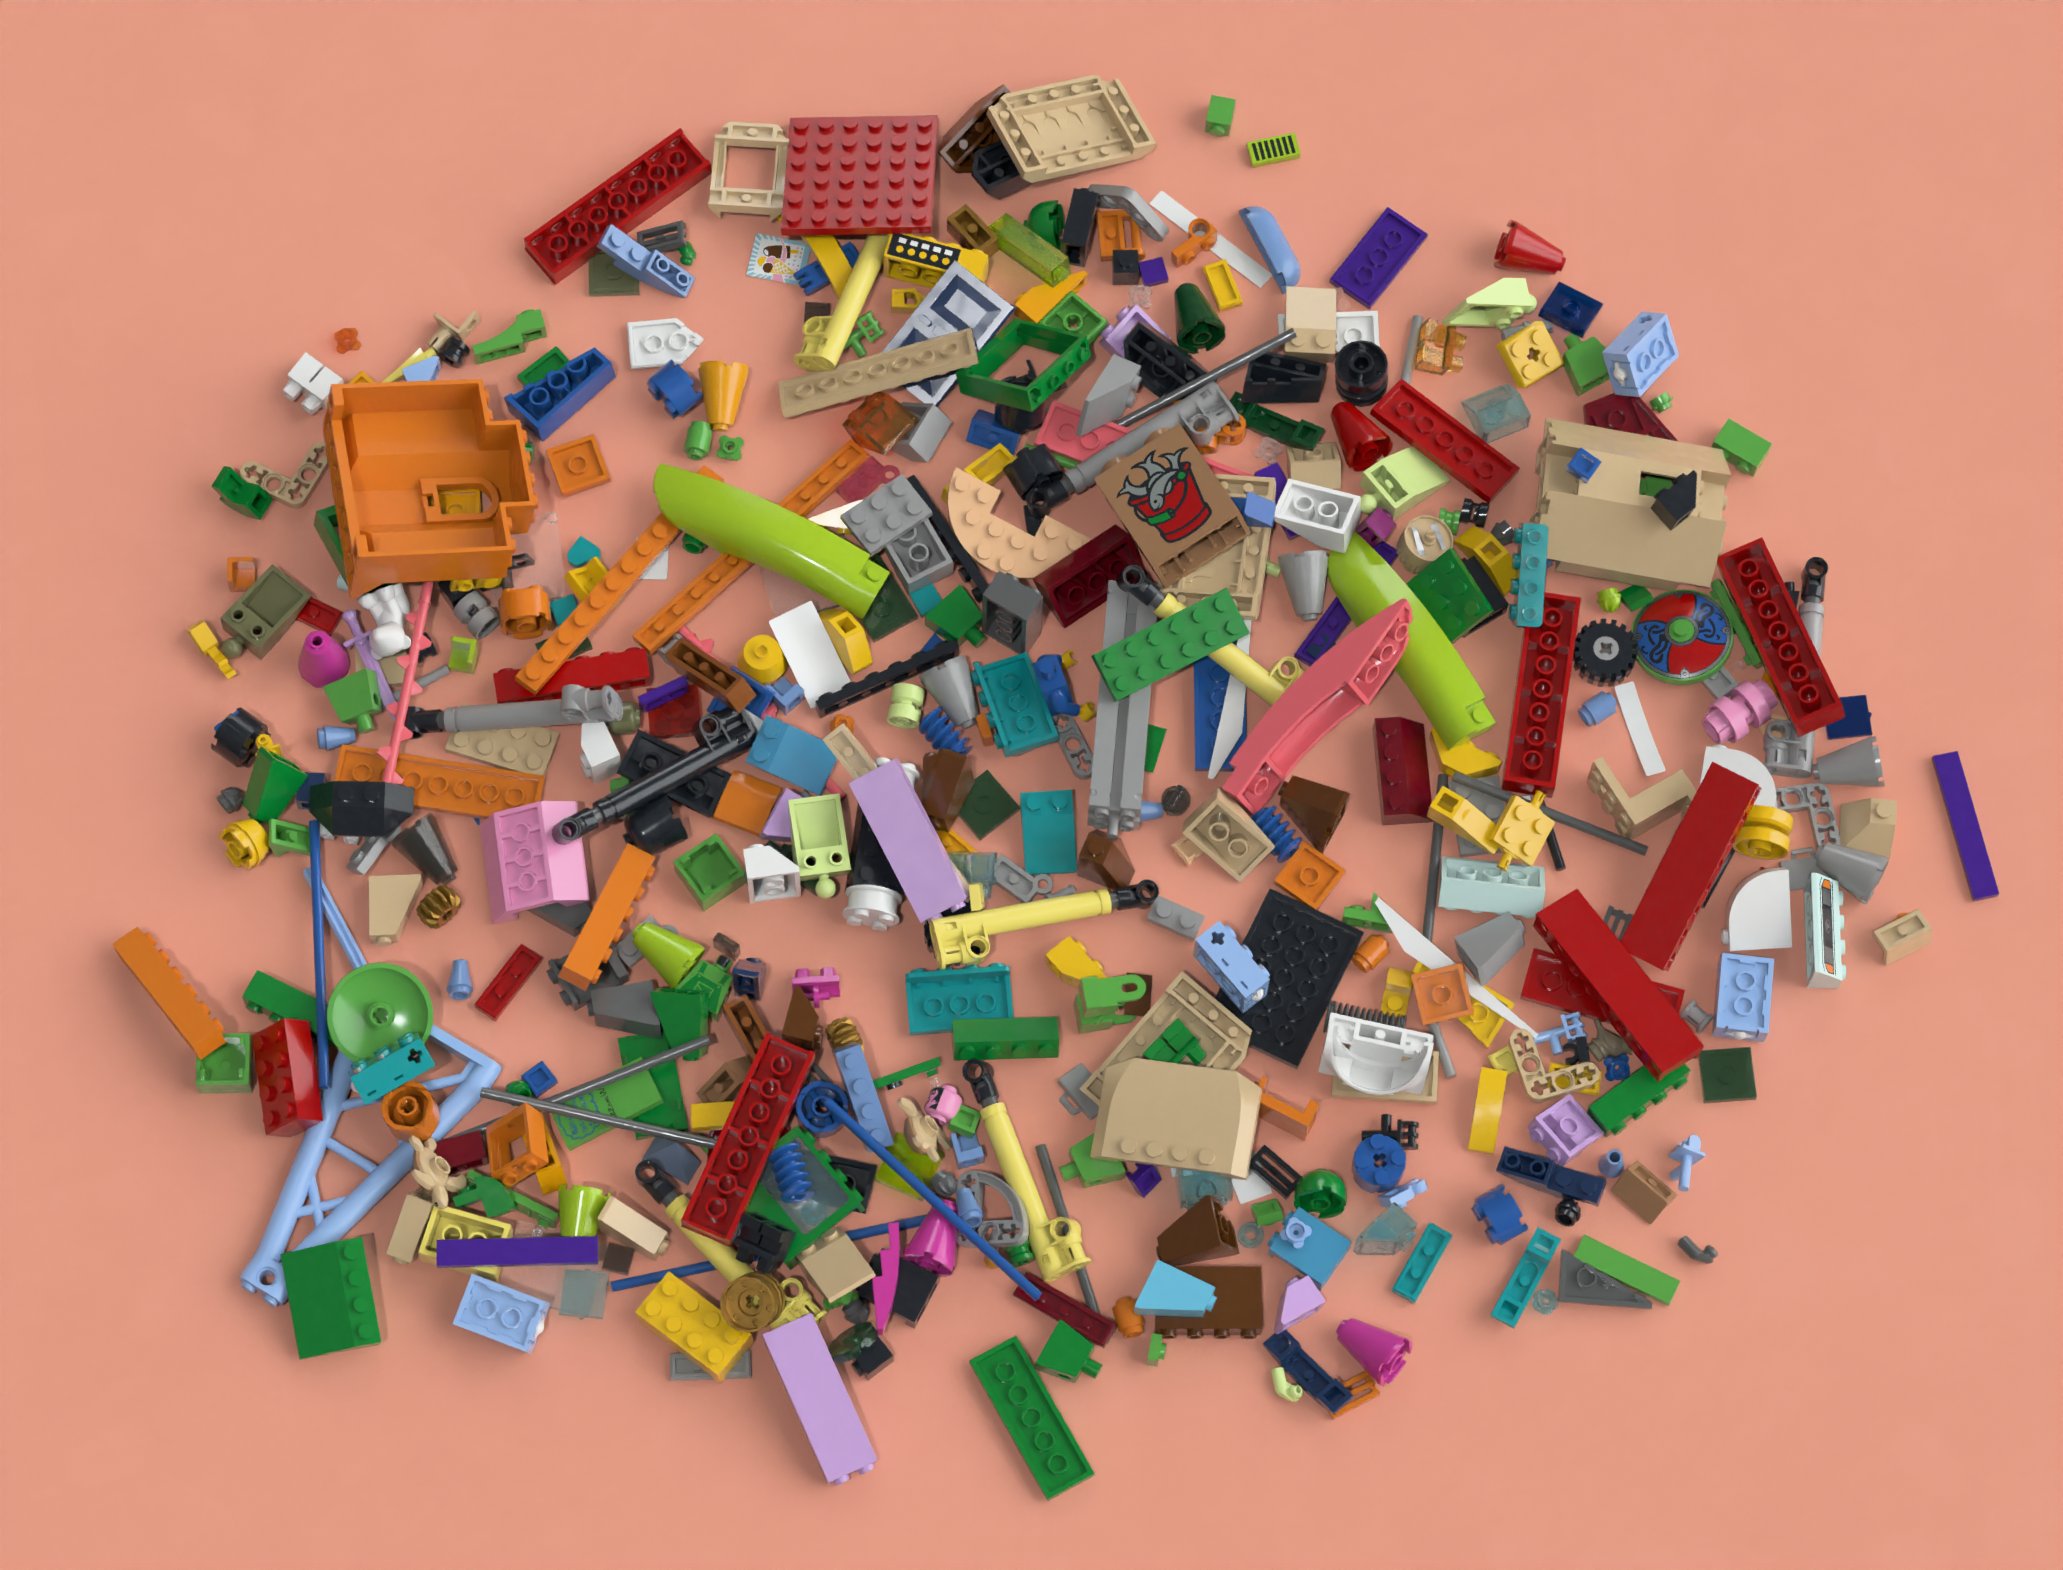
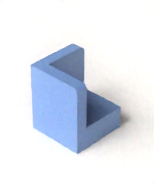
(786, 695)
(966, 1151)

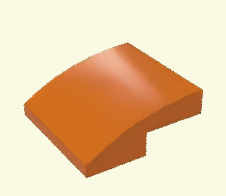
(746, 803)

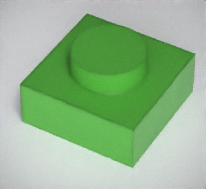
(965, 1121)
(1267, 1212)
(1156, 1350)

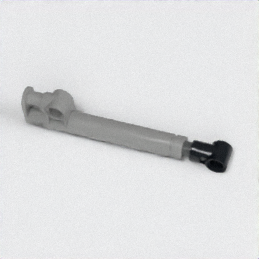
(1203, 408)
(576, 706)
(1792, 754)

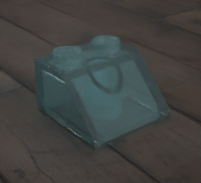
(1497, 413)
(1195, 1185)
(1387, 1234)

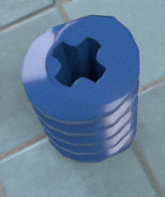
(941, 734)
(1270, 825)
(789, 1174)

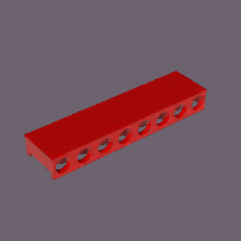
(625, 205)
(1690, 866)
(1618, 983)
(747, 1139)

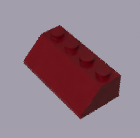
(1081, 578)
(1402, 771)

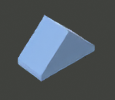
(423, 371)

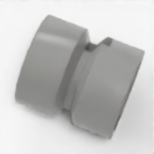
(473, 611)

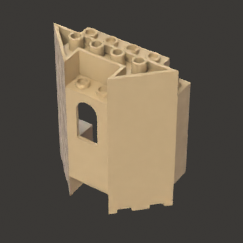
(1609, 527)

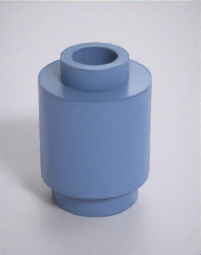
(1597, 708)

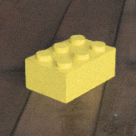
(458, 1224)

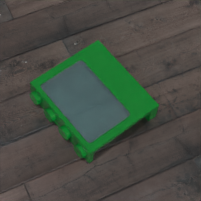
(817, 1214)

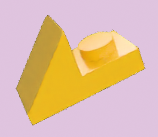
(1396, 992)

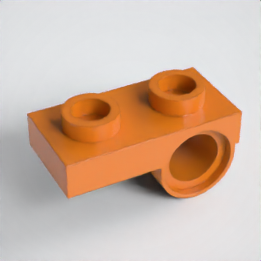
(1187, 251)

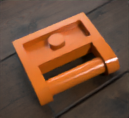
(1112, 234)

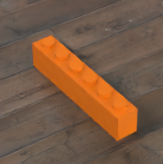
(607, 915)
(169, 993)

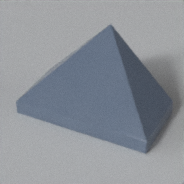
(672, 1159)

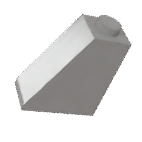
(1490, 946)

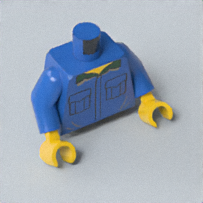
(1055, 687)

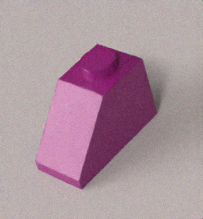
(1376, 526)

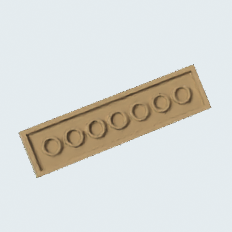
(878, 373)

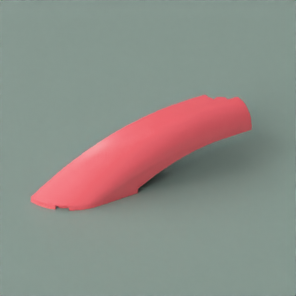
(1316, 703)

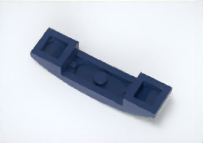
(1307, 1372)

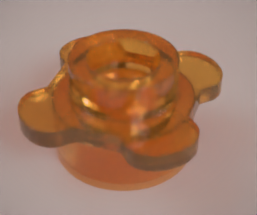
(342, 335)

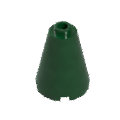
(1196, 320)

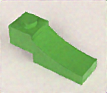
(526, 328)

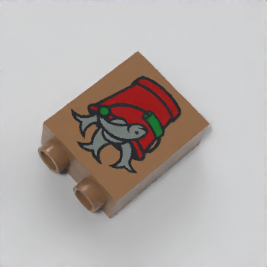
(1171, 504)

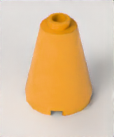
(722, 391)

